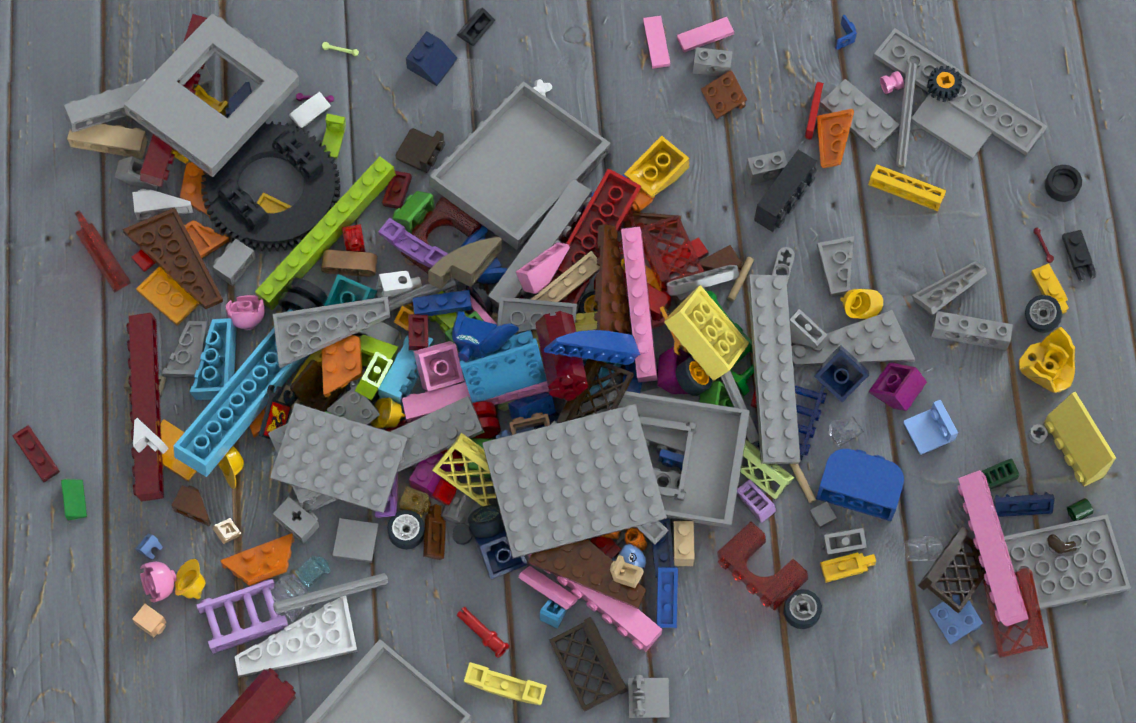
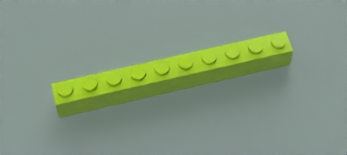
(326, 231)

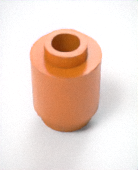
(642, 201)

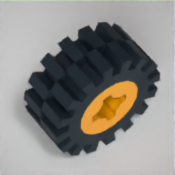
(949, 88)

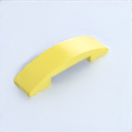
(504, 685)

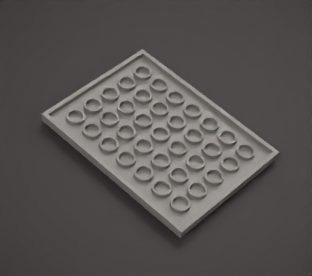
(574, 481)

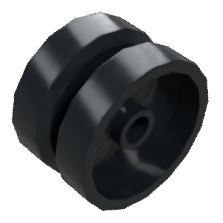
(302, 295)

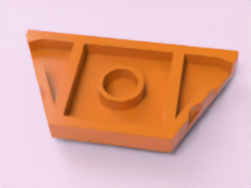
(192, 188)
(204, 238)
(341, 363)
(261, 561)

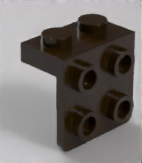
(420, 149)
(309, 388)

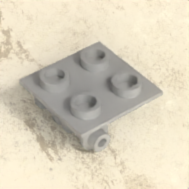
(354, 407)
(648, 697)

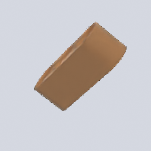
(349, 263)

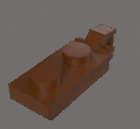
(434, 533)

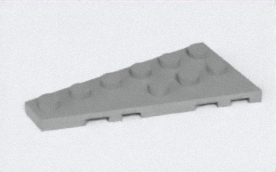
(312, 329)
(868, 341)

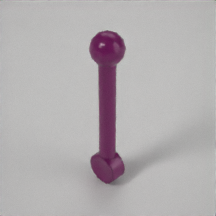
(300, 97)

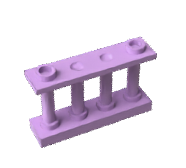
(240, 635)

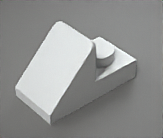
(144, 436)

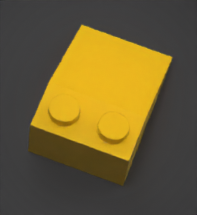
(658, 167)

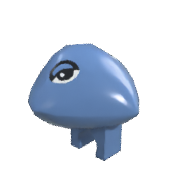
(632, 555)

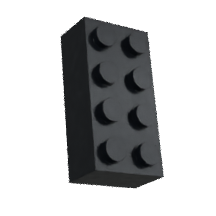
(785, 191)

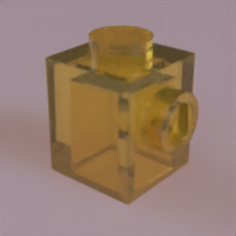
(415, 501)

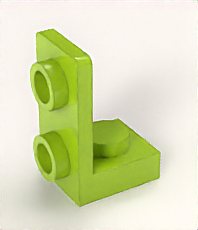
(334, 134)

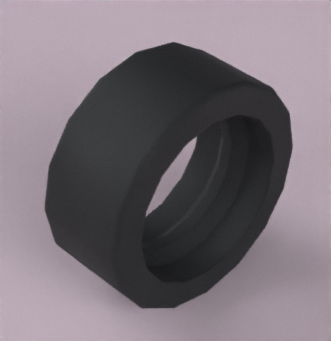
(1059, 195)

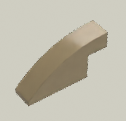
(465, 263)

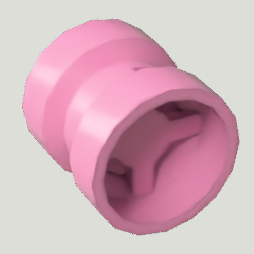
(892, 82)

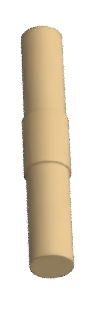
(740, 280)
(803, 483)

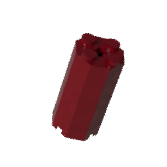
(563, 373)
(262, 701)

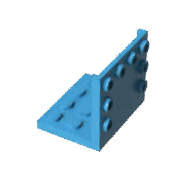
(505, 370)

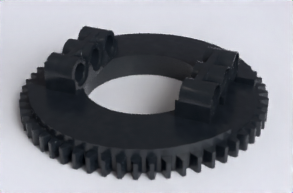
(246, 219)

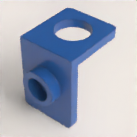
(851, 33)

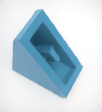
(552, 613)

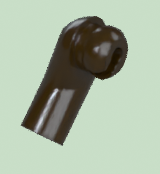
(1059, 546)

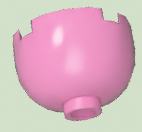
(246, 311)
(157, 580)

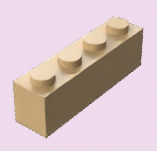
(110, 140)

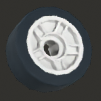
(399, 522)

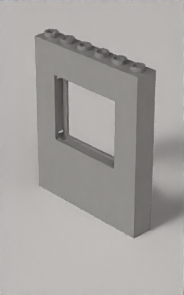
(191, 123)
(710, 457)

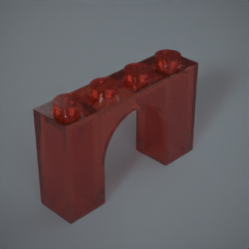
(443, 215)
(771, 589)

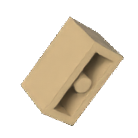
(683, 543)

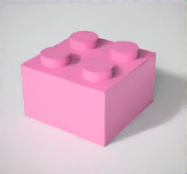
(439, 366)

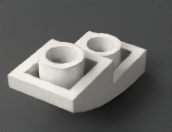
(309, 110)

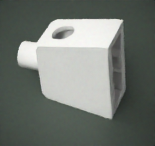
(396, 284)

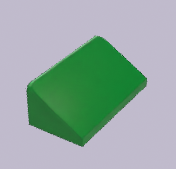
(74, 499)

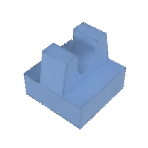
(147, 544)

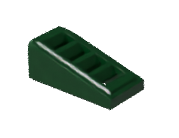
(1014, 474)

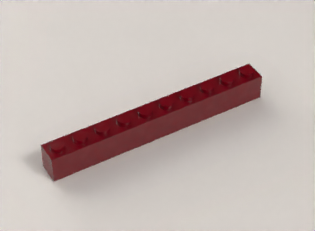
(160, 153)
(145, 403)

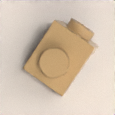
(625, 572)

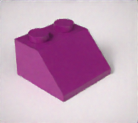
(667, 370)
(898, 386)
(425, 479)

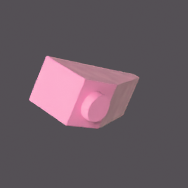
(540, 270)

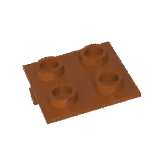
(724, 94)

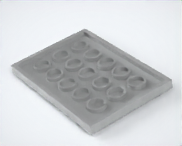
(339, 458)
(1074, 575)

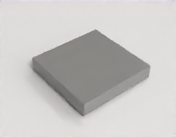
(355, 540)

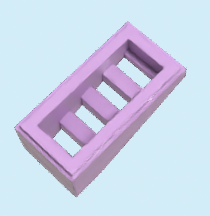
(764, 509)

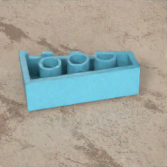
(217, 360)
(401, 375)

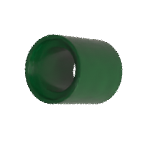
(1080, 509)

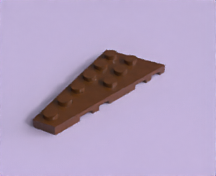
(173, 250)
(610, 287)
(588, 567)

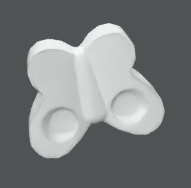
(542, 87)

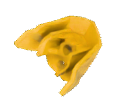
(1054, 353)

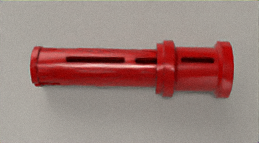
(489, 637)

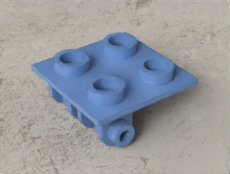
(955, 624)

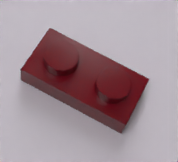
(397, 190)
(417, 331)

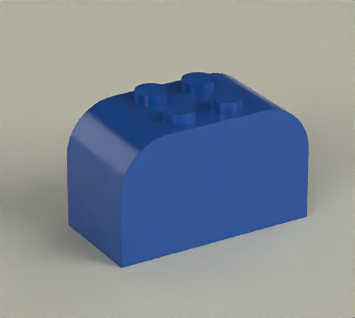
(862, 483)

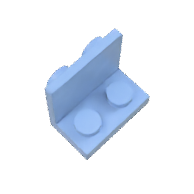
(931, 428)

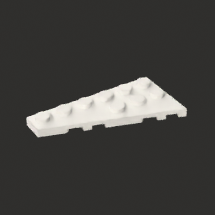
(309, 639)

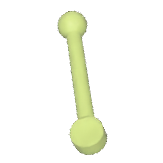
(326, 46)

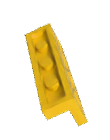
(906, 190)

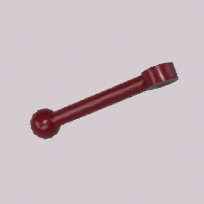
(1049, 258)

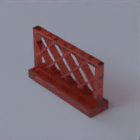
(653, 253)
(101, 254)
(1034, 623)

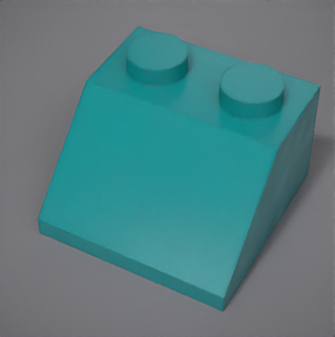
(347, 290)

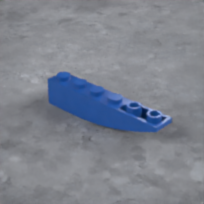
(596, 345)

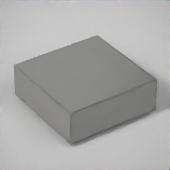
(823, 514)

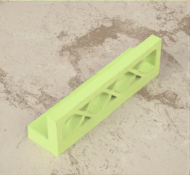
(774, 471)

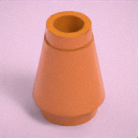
(636, 538)

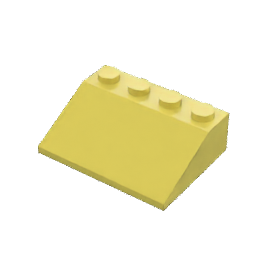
(707, 333)
(1079, 440)

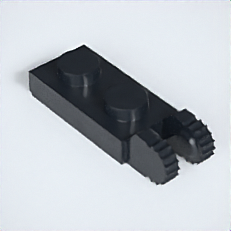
(1079, 254)

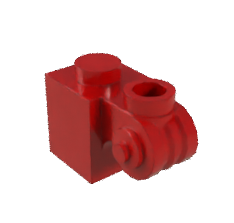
(353, 238)

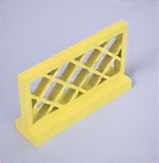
(471, 453)

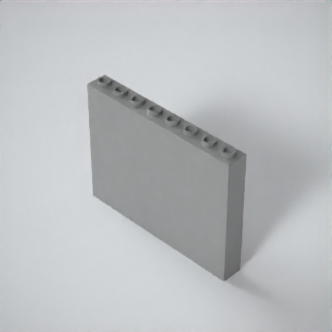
(518, 164)
(387, 691)

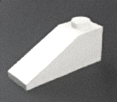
(151, 203)

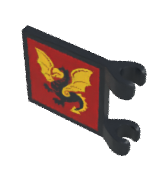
(276, 411)

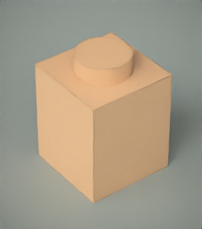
(149, 621)

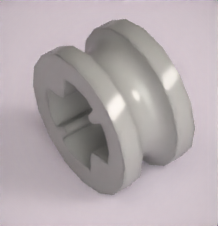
(1033, 438)

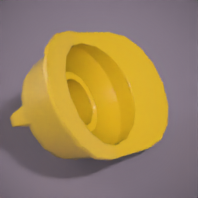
(862, 303)
(389, 412)
(231, 465)
(189, 580)

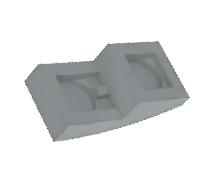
(381, 332)

